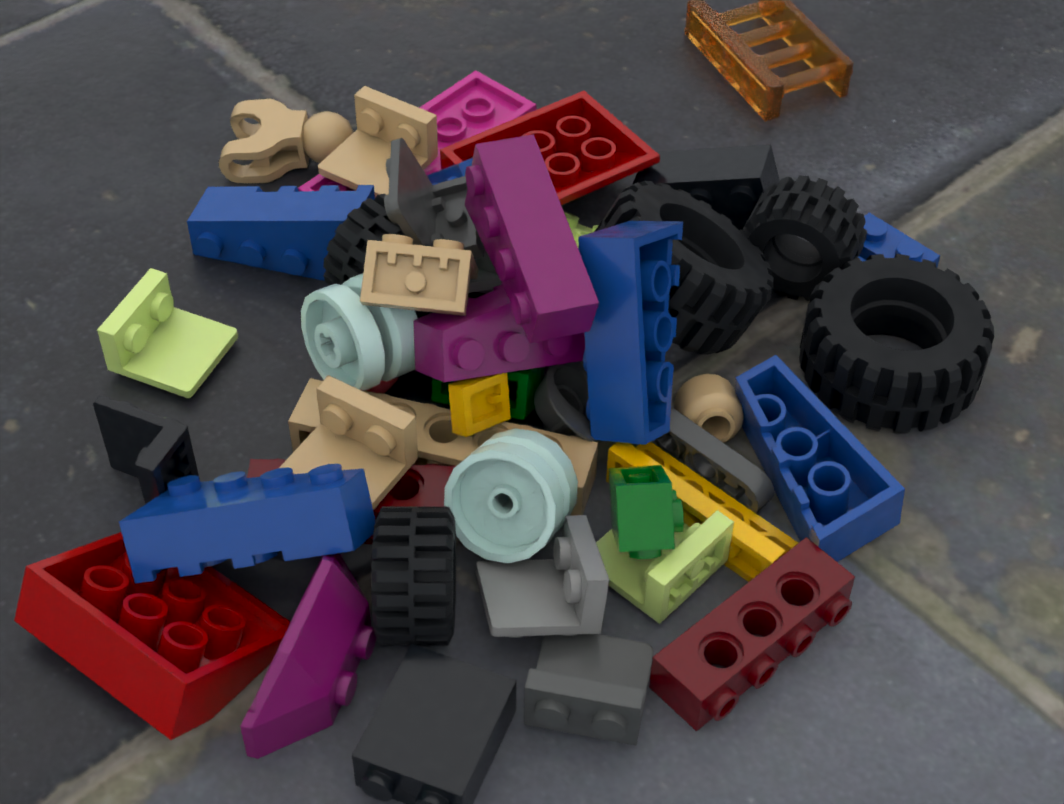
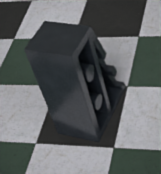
(722, 177)

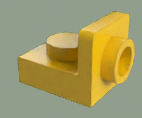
(479, 403)

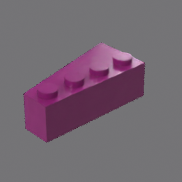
(529, 239)
(485, 342)

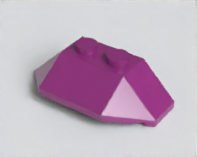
(313, 663)

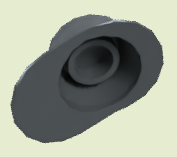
(562, 400)

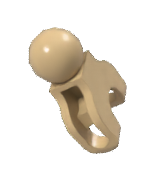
(280, 141)

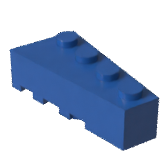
(272, 229)
(630, 329)
(816, 465)
(248, 520)

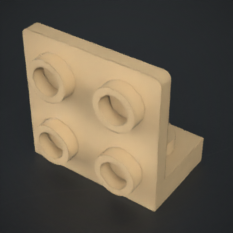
(379, 121)
(417, 275)
(358, 435)

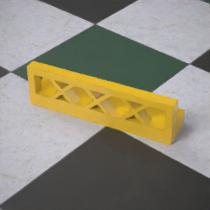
(753, 541)

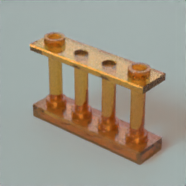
(752, 73)

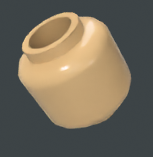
(711, 405)

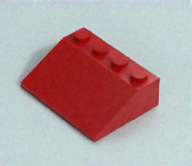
(578, 142)
(158, 646)

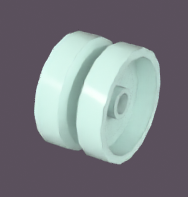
(354, 339)
(511, 495)

